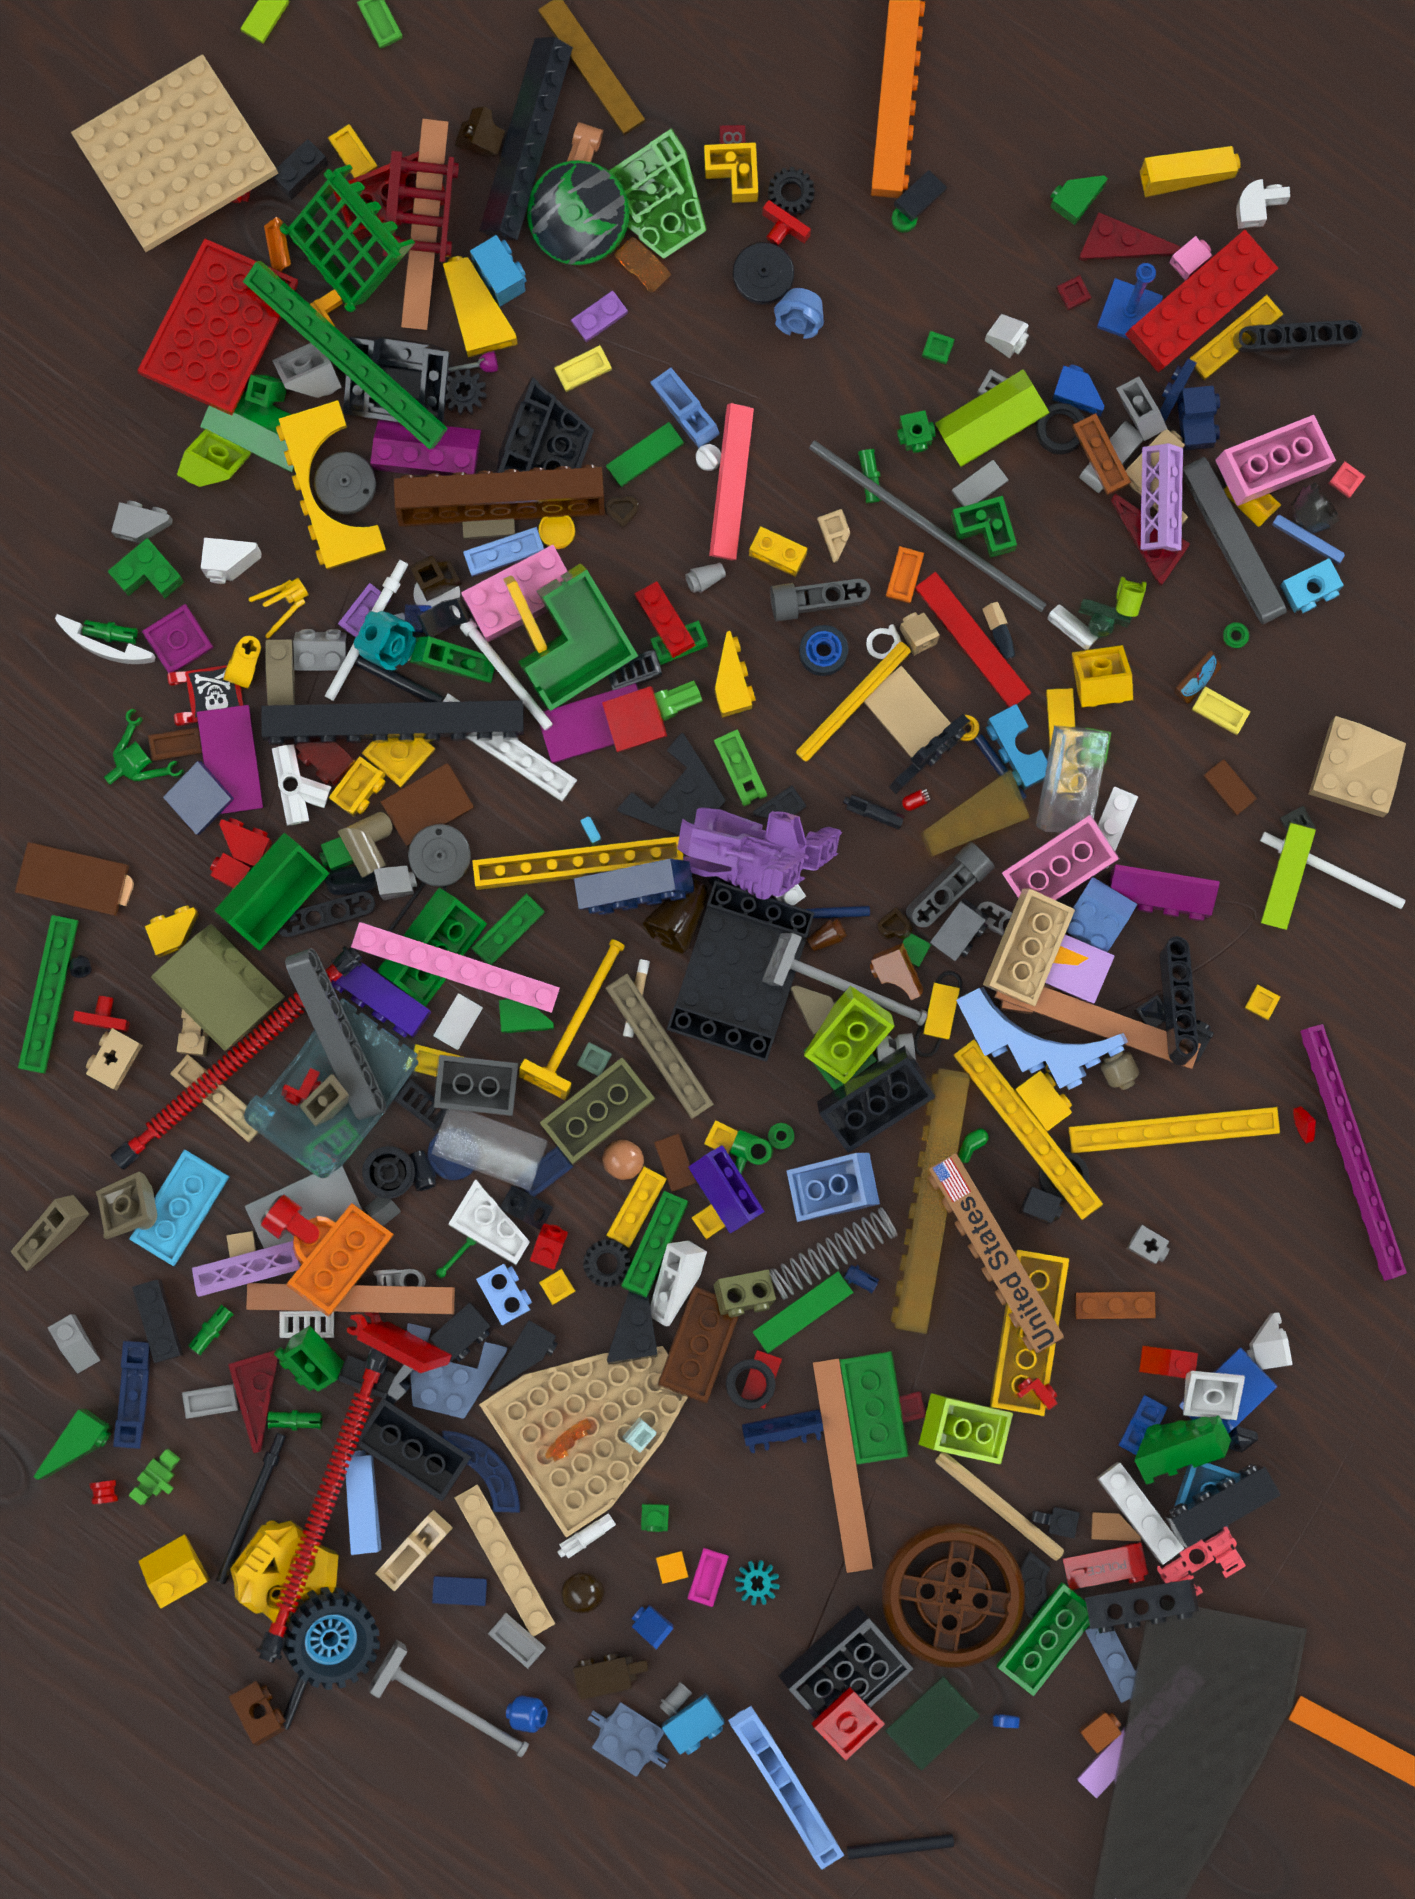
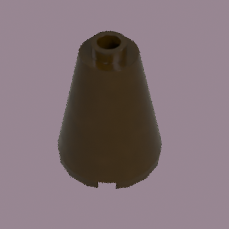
(677, 920)

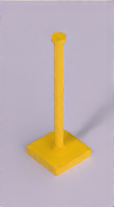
(546, 1077)

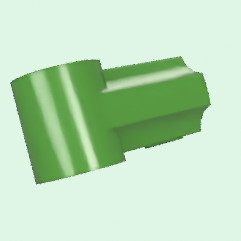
(677, 699)

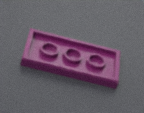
(580, 726)
(231, 754)

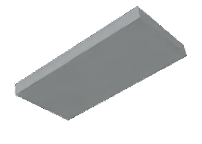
(317, 1197)

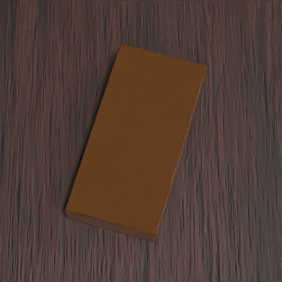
(175, 744)
(1229, 787)
(675, 1162)

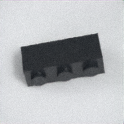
(157, 1321)

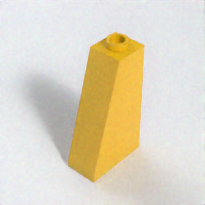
(1188, 170)
(477, 312)

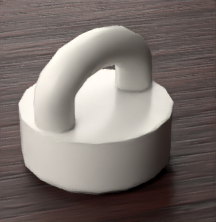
(708, 457)

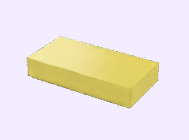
(583, 368)
(1220, 710)

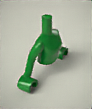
(133, 759)

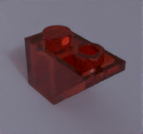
(327, 758)

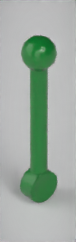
(441, 1272)

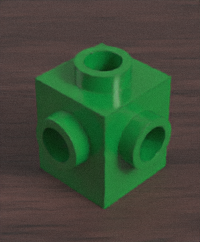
(917, 423)

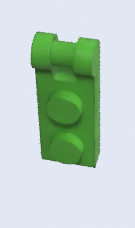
(740, 766)

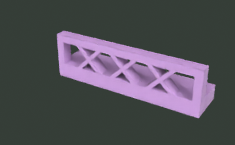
(1167, 496)
(245, 1269)

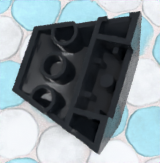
(543, 434)

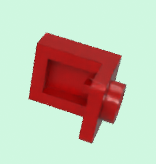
(308, 1086)
(549, 1246)
(1044, 1393)

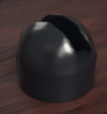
(80, 967)

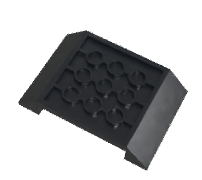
(723, 984)

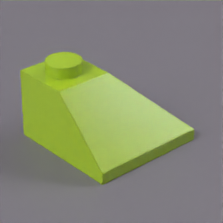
(211, 459)

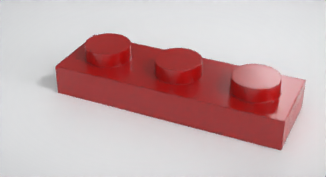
(664, 619)

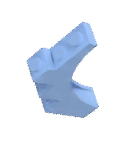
(1064, 1060)
(786, 1787)

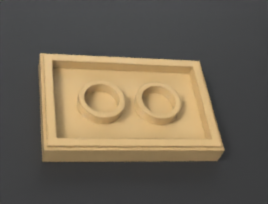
(906, 711)

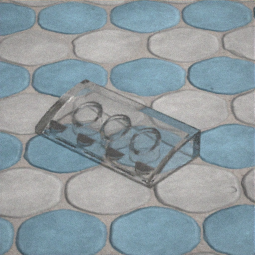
(1071, 777)
(490, 1147)

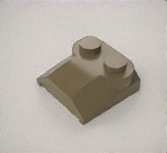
(127, 1205)

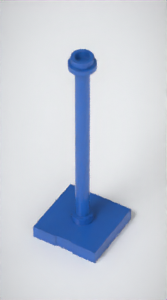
(1129, 302)

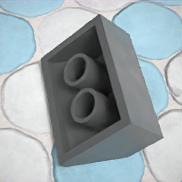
(475, 1085)

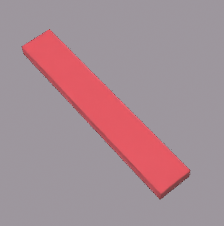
(731, 482)

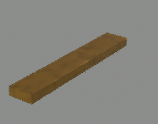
(592, 66)

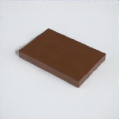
(426, 802)

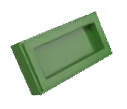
(380, 22)

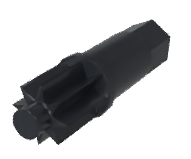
(874, 811)

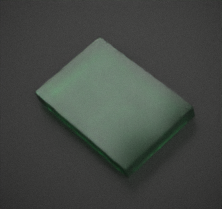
(932, 1723)

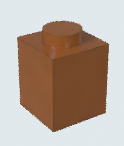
(1101, 1730)

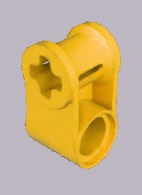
(242, 666)

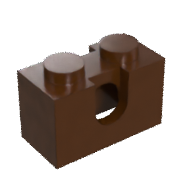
(245, 1703)

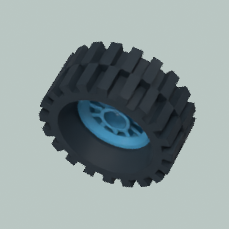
(351, 1656)

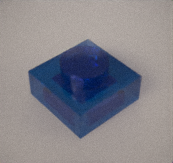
(411, 614)

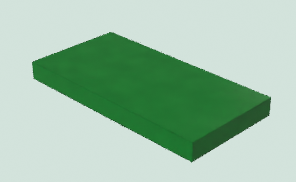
(874, 1408)

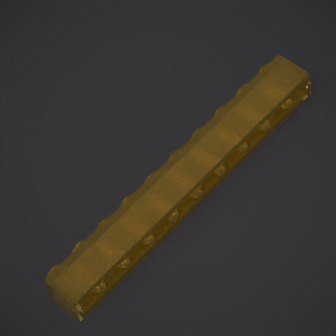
(928, 1212)

